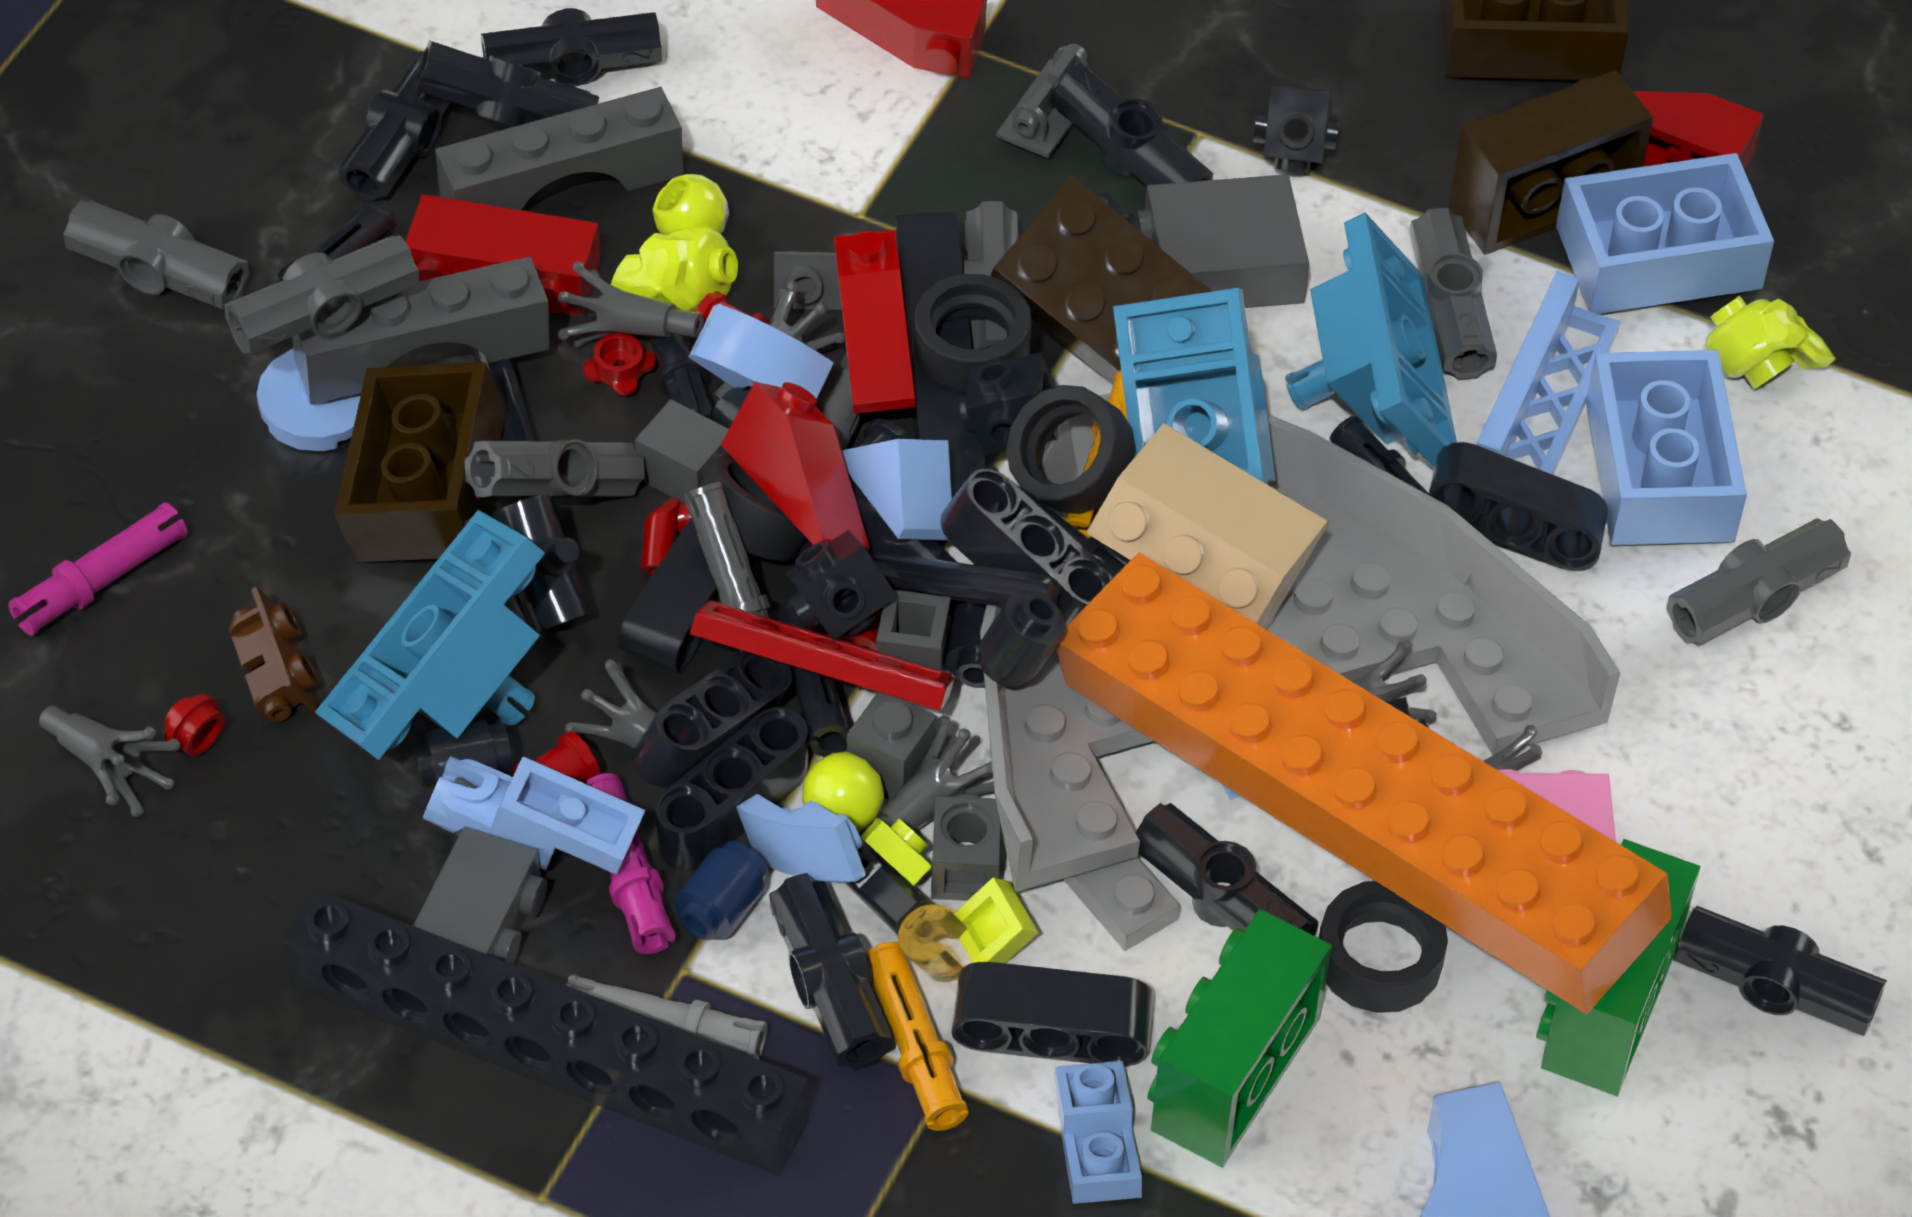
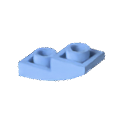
(751, 351)
(803, 840)
(1098, 1132)

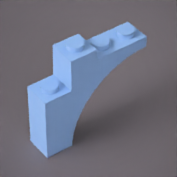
(1479, 1158)

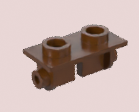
(269, 637)

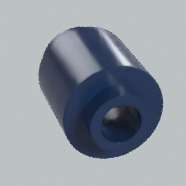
(721, 891)

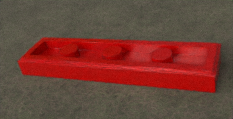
(822, 654)

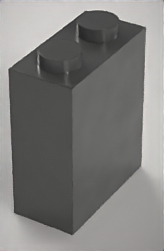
(1232, 235)

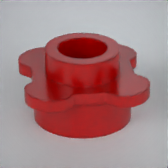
(619, 363)

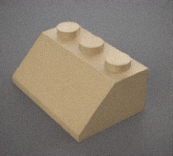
(1209, 524)

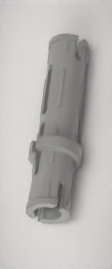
(696, 1018)

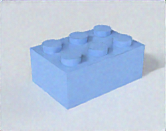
(1664, 233)
(1665, 447)

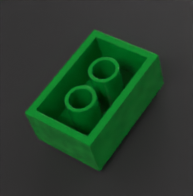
(1238, 1036)
(1602, 1044)

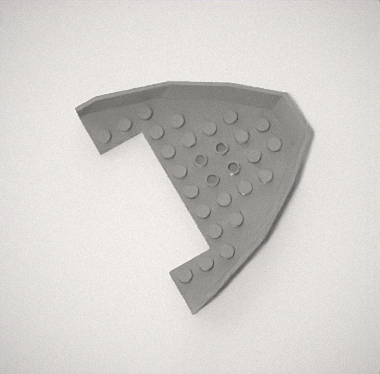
(1379, 575)

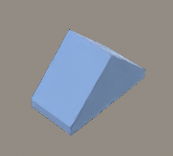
(904, 483)

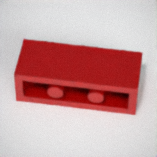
(465, 236)

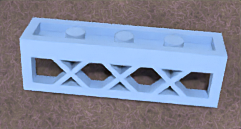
(1528, 375)

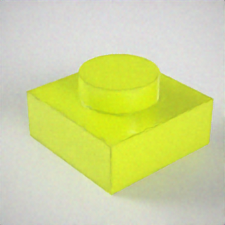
(899, 847)
(995, 923)

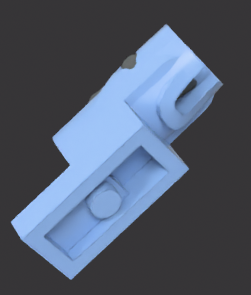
(535, 810)

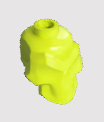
(679, 267)
(1764, 340)

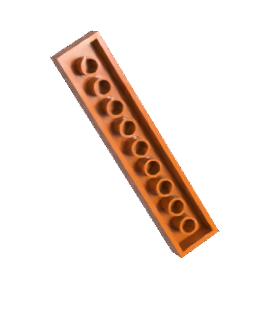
(1366, 782)

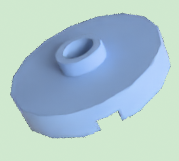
(292, 418)

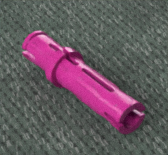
(78, 581)
(637, 886)

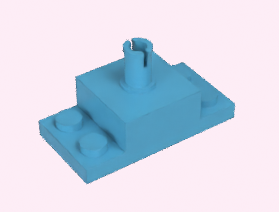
(1379, 345)
(1194, 370)
(444, 645)

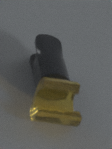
(909, 916)

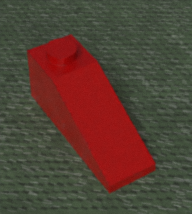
(921, 33)
(1698, 127)
(874, 321)
(795, 460)

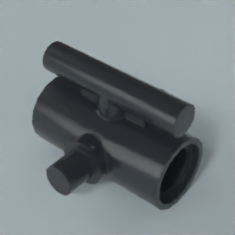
(556, 591)

